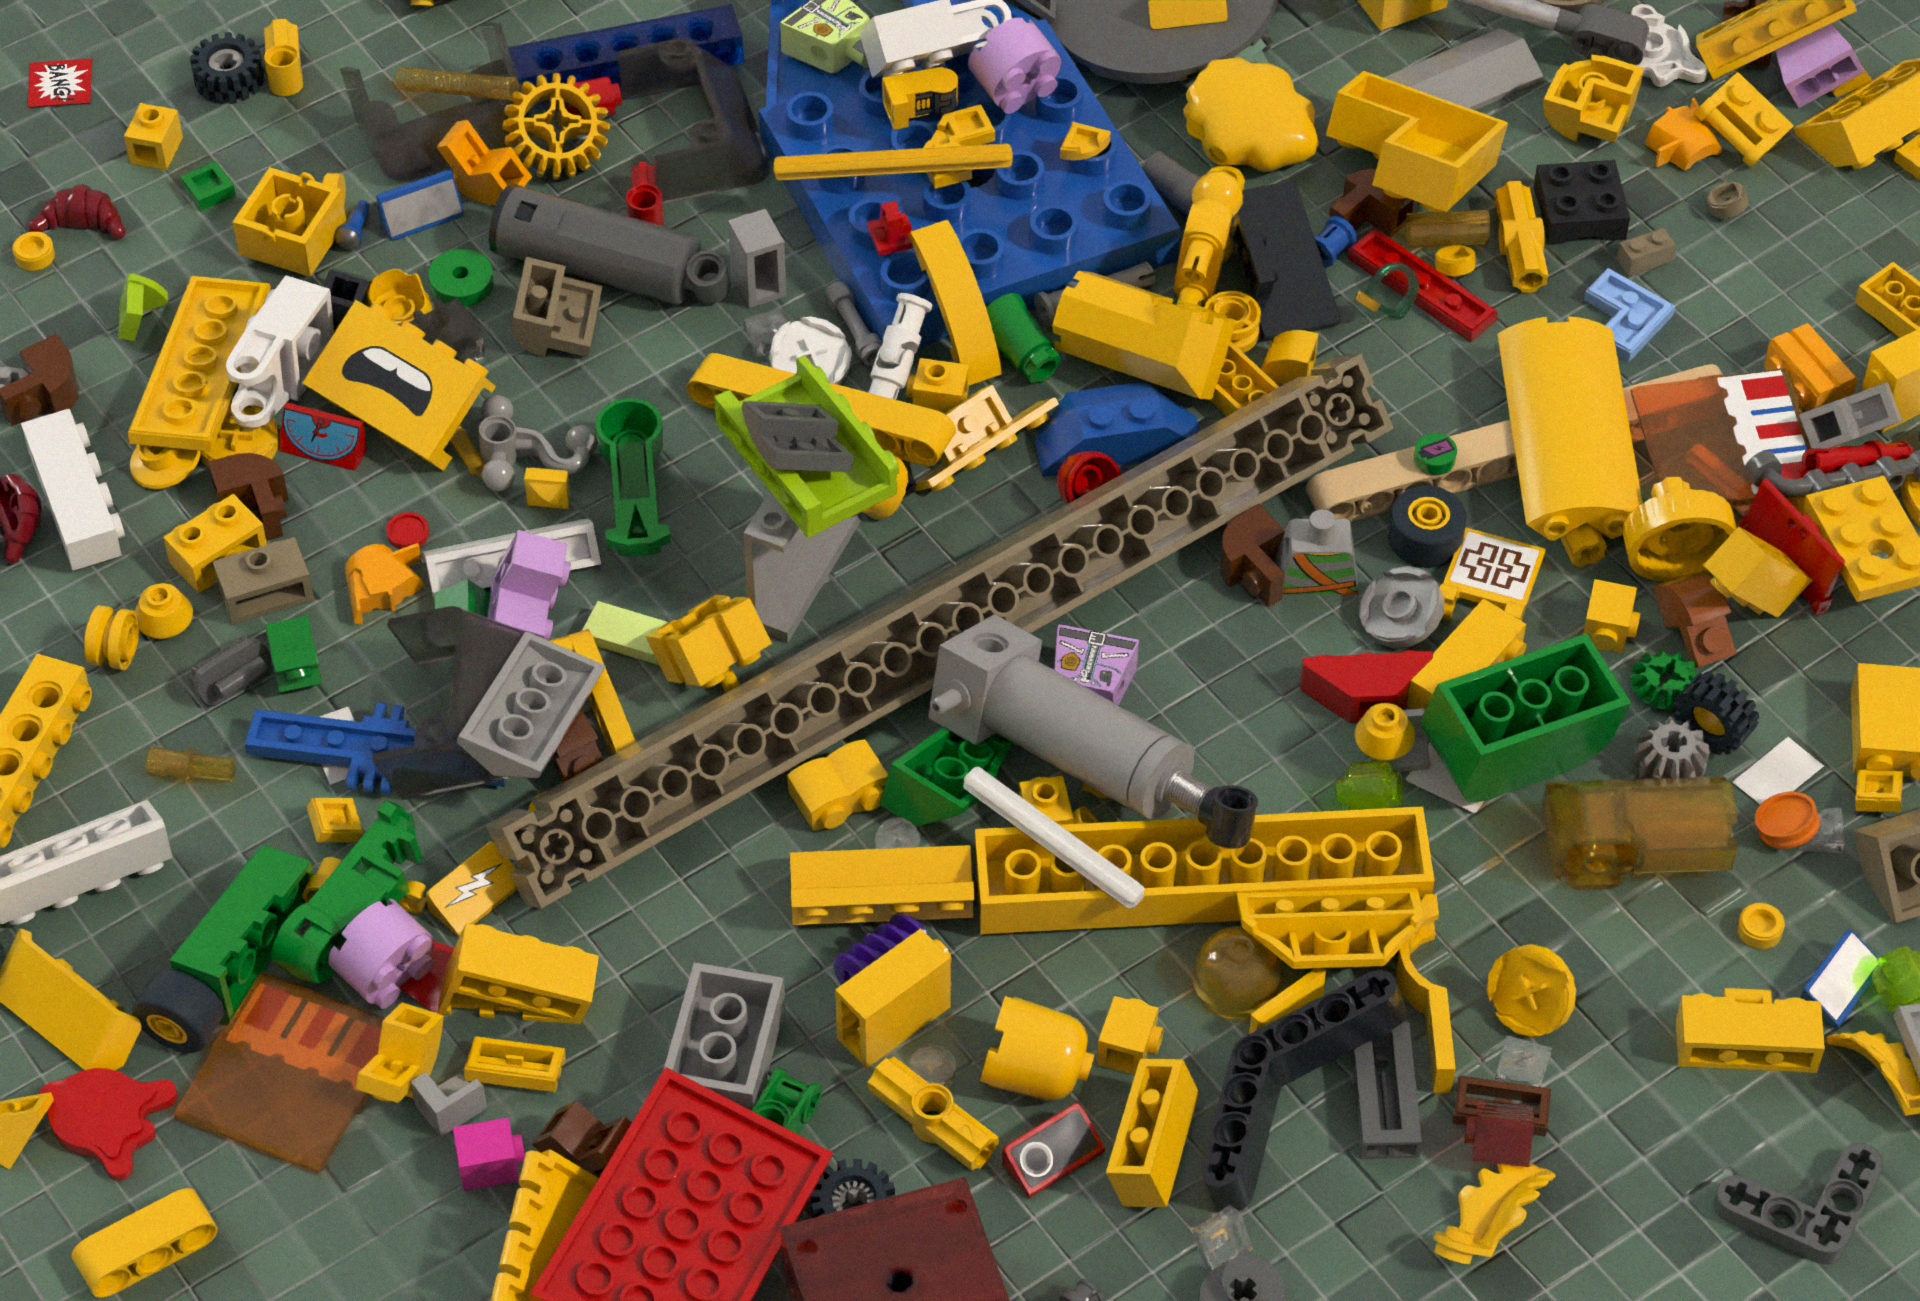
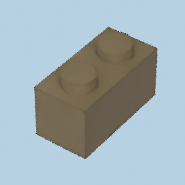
(1646, 252)

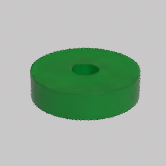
(459, 263)

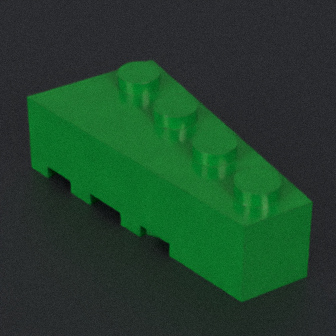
(241, 927)

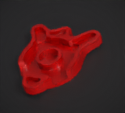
(104, 1115)

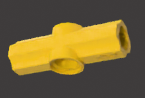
(1521, 237)
(951, 1129)

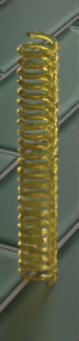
(449, 90)

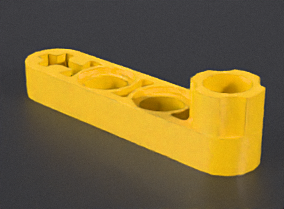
(603, 696)

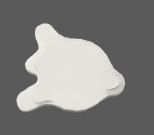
(1667, 51)

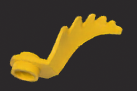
(1892, 1063)
(1491, 1211)

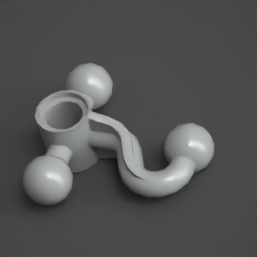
(504, 442)

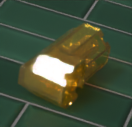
(1638, 827)

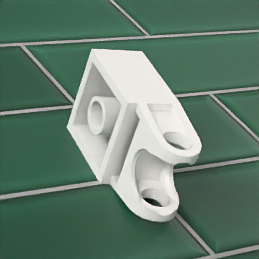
(927, 35)
(279, 349)

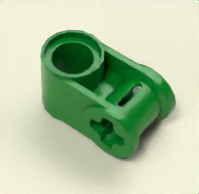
(788, 1101)

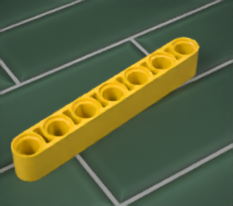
(901, 427)

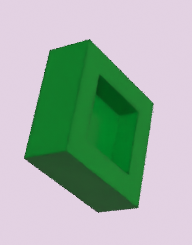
(208, 186)

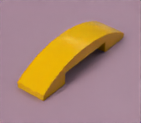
(958, 299)

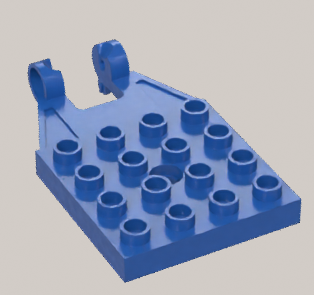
(1019, 229)

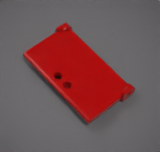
(1799, 537)

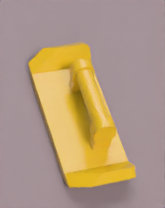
(65, 1007)

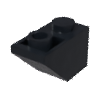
(344, 290)

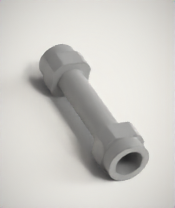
(842, 301)

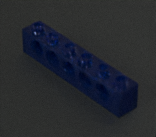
(595, 52)

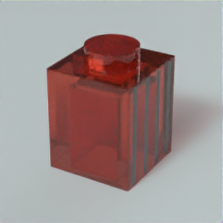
(1500, 1133)

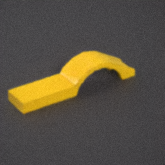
(1429, 1000)

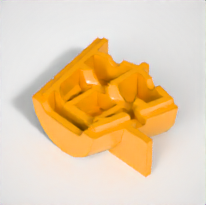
(1682, 137)
(381, 578)

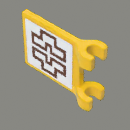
(1493, 571)

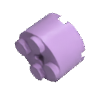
(1015, 64)
(382, 952)

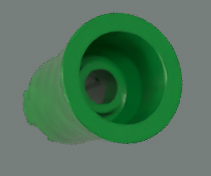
(1022, 338)

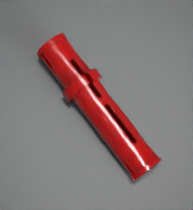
(1833, 458)

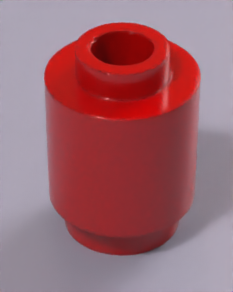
(608, 92)

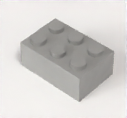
(728, 1031)

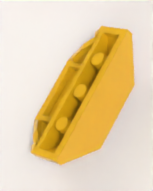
(1332, 925)

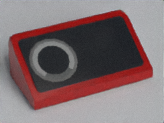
(1052, 1150)

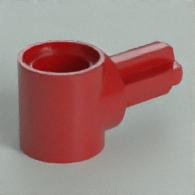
(644, 198)

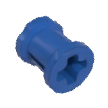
(1332, 242)

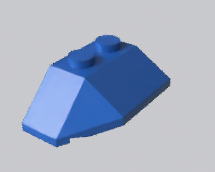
(1118, 420)

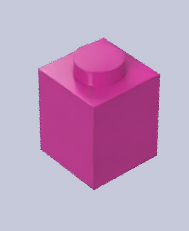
(488, 1153)

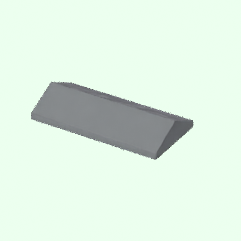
(1475, 70)
(529, 707)

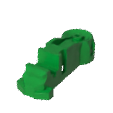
(635, 503)
(347, 894)

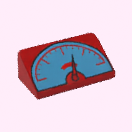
(322, 436)

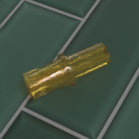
(189, 765)

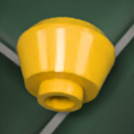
(163, 611)
(1385, 732)

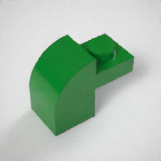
(293, 654)

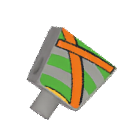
(1318, 556)

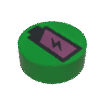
(1435, 453)

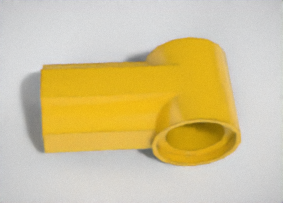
(283, 58)

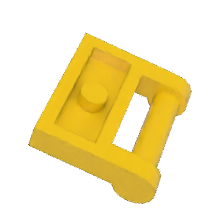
(1744, 118)

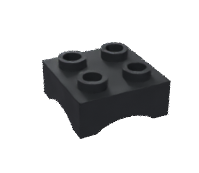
(1581, 201)

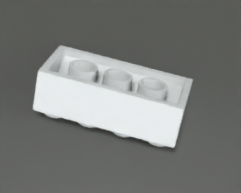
(81, 860)

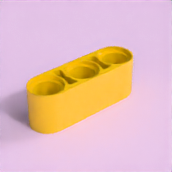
(144, 1242)

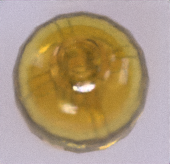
(1235, 974)

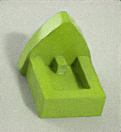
(137, 296)

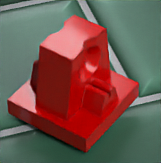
(891, 230)

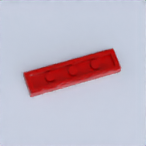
(1437, 293)

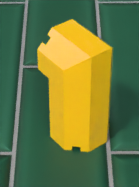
(1143, 334)

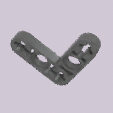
(1808, 1221)

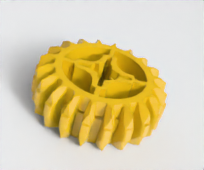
(541, 126)

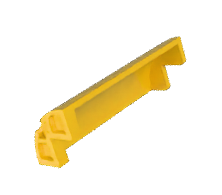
(1569, 426)

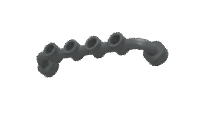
(1767, 466)

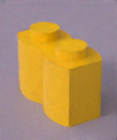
(838, 785)

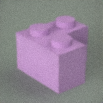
(529, 583)

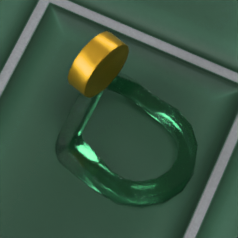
(1404, 305)

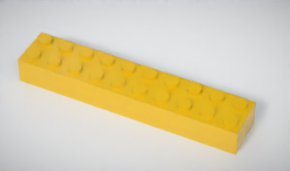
(1190, 876)

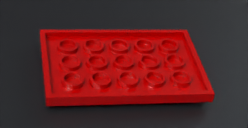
(686, 1204)

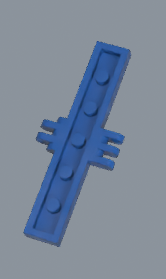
(334, 741)

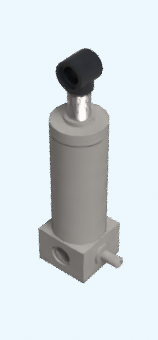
(995, 684)

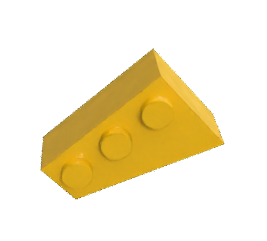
(517, 974)

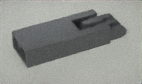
(1387, 1103)

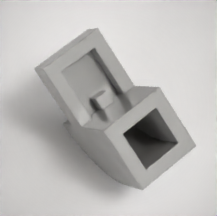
(1851, 417)

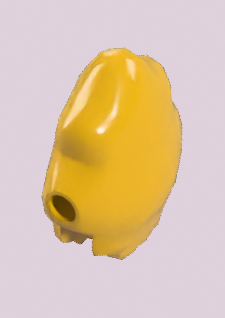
(1250, 116)

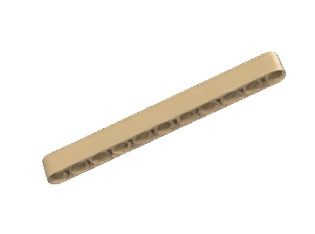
(1481, 458)

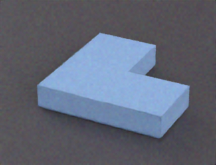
(1634, 311)

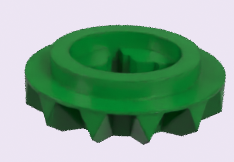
(1647, 673)

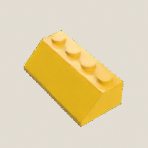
(1867, 119)

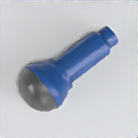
(349, 234)

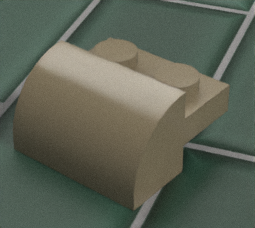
(554, 310)

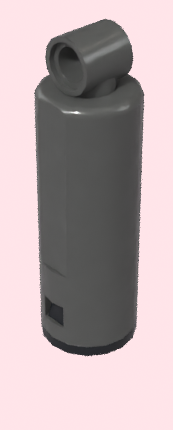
(606, 247)

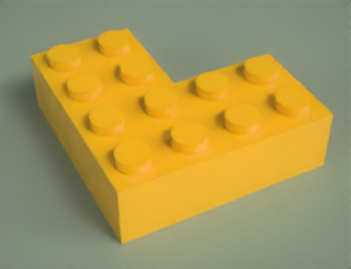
(1422, 142)

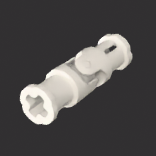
(899, 346)

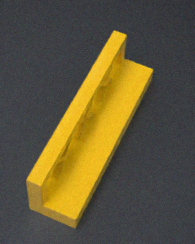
(1765, 30)

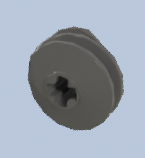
(1244, 1280)

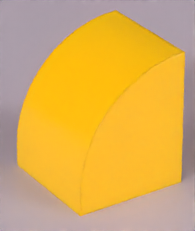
(1290, 355)

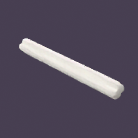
(1054, 837)

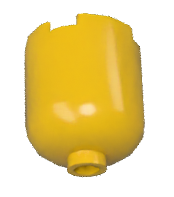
(1038, 1052)

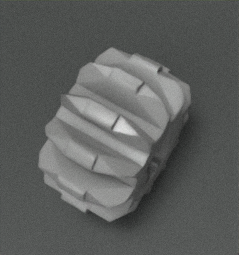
(1670, 751)

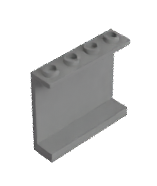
(787, 567)

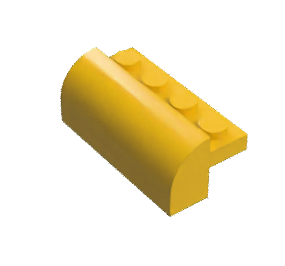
(881, 883)

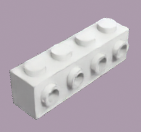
(72, 489)

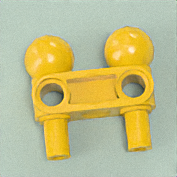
(1206, 237)

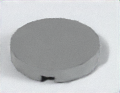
(1401, 607)

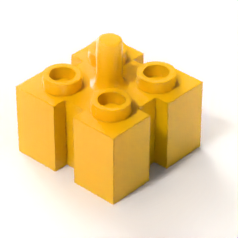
(709, 641)

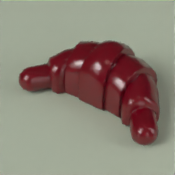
(79, 209)
(18, 514)

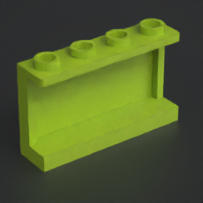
(815, 497)

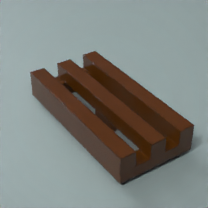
(1466, 1105)

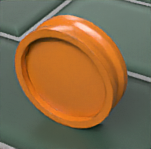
(1787, 820)

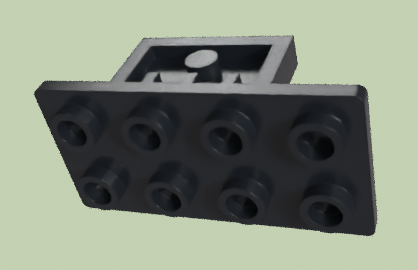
(1282, 261)

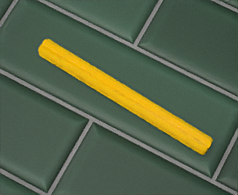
(893, 162)

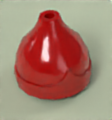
(1084, 473)

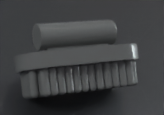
(230, 670)

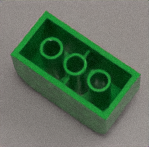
(1525, 718)

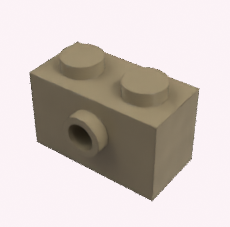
(263, 580)

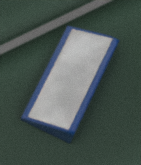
(419, 205)
(1842, 979)

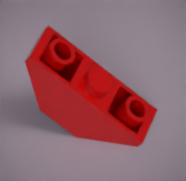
(1357, 682)

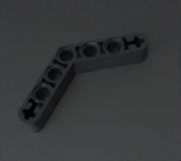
(1278, 1056)

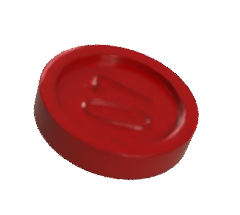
(407, 530)

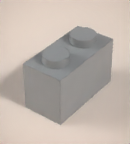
(757, 258)

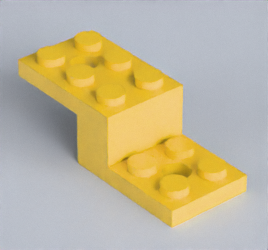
(1862, 522)

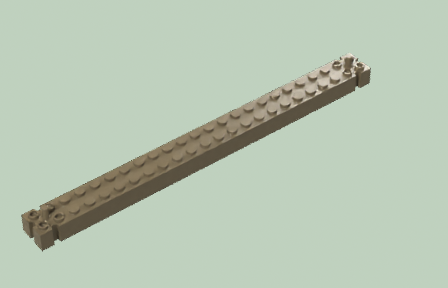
(894, 651)

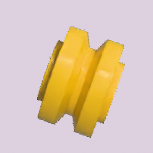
(1243, 310)
(111, 637)

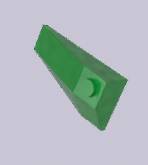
(930, 778)

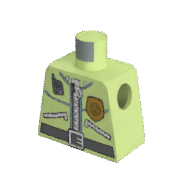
(825, 34)

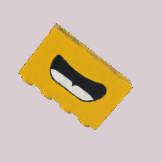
(397, 381)

